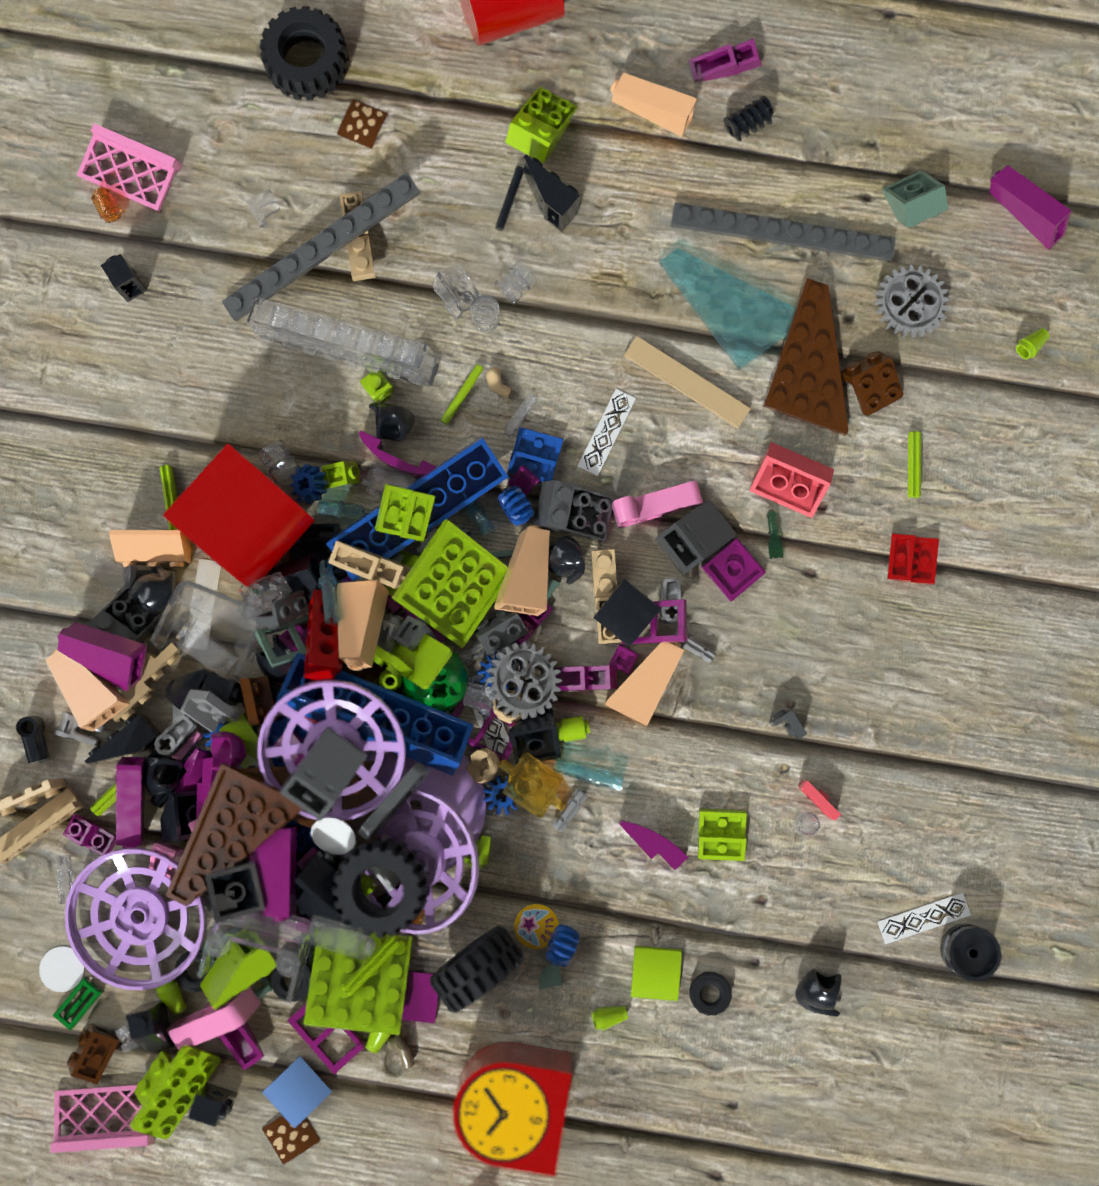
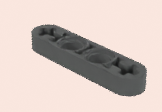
(394, 801)

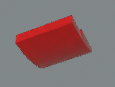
(913, 559)

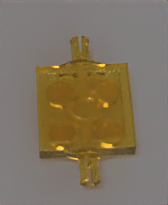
(532, 785)

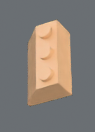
(151, 547)

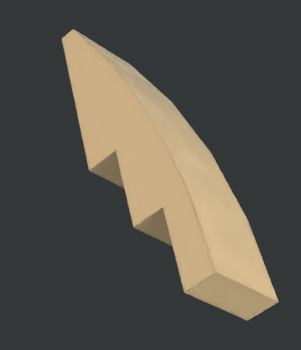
(368, 564)

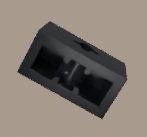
(123, 277)
(223, 688)
(211, 1105)

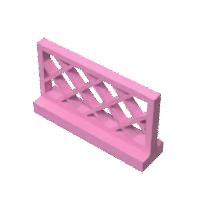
(137, 150)
(96, 1140)

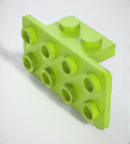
(418, 665)
(170, 1089)

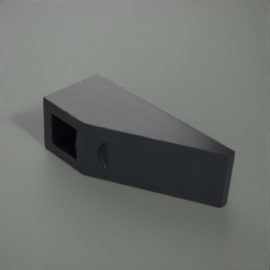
(134, 738)

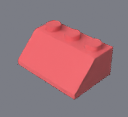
(792, 480)

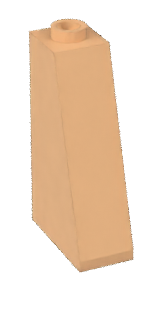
(654, 102)
(527, 574)
(361, 616)
(645, 686)
(86, 693)

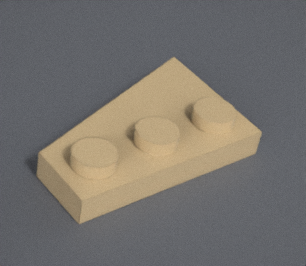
(47, 788)

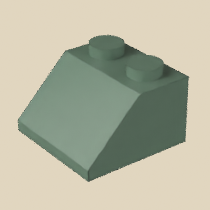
(916, 198)

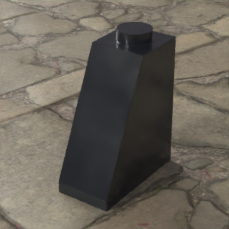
(300, 575)
(148, 1026)

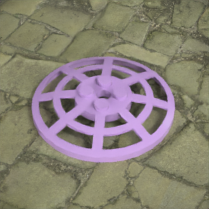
(344, 729)
(435, 859)
(125, 924)

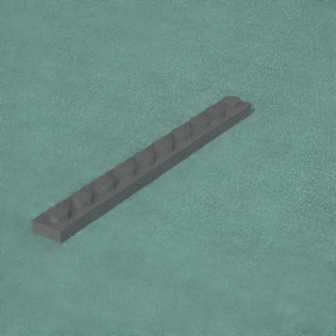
(783, 232)
(322, 245)

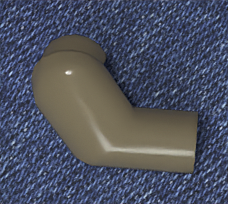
(404, 1051)

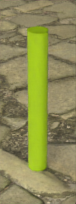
(461, 395)

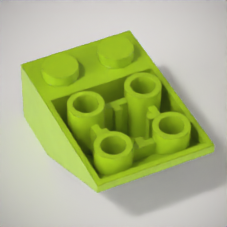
(540, 124)
(235, 973)

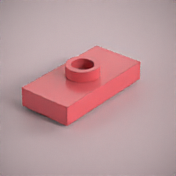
(820, 799)

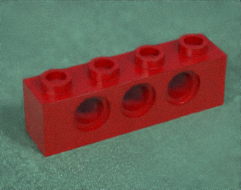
(322, 643)

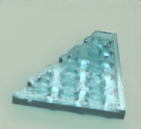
(735, 312)

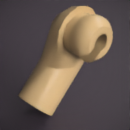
(495, 384)

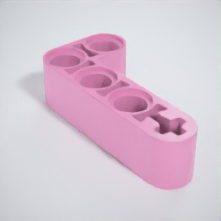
(656, 504)
(213, 1023)

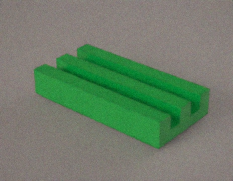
(91, 987)

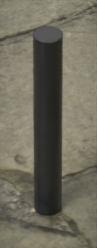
(510, 196)

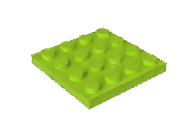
(452, 584)
(374, 1006)

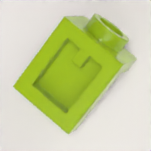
(377, 387)
(341, 474)
(483, 848)

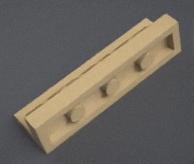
(38, 824)

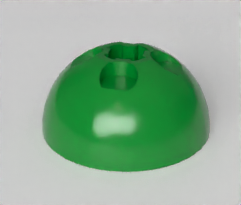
(455, 680)

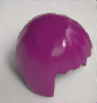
(228, 749)

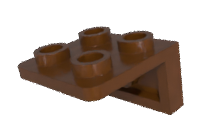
(873, 382)

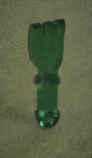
(774, 544)

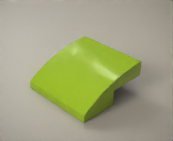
(404, 512)
(722, 834)
(656, 973)

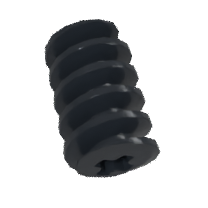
(749, 118)

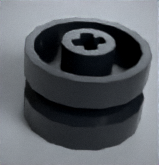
(982, 960)

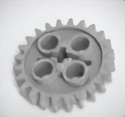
(927, 315)
(504, 673)

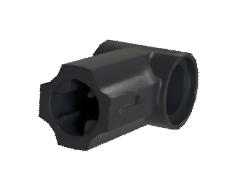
(34, 742)

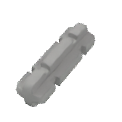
(698, 649)
(570, 810)

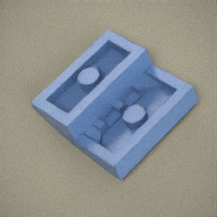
(296, 1092)

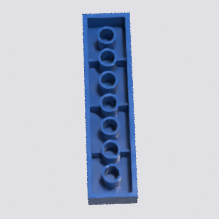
(452, 483)
(428, 733)

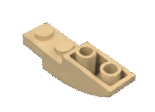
(359, 249)
(603, 585)
(152, 671)

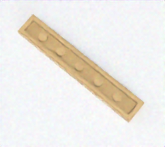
(687, 382)

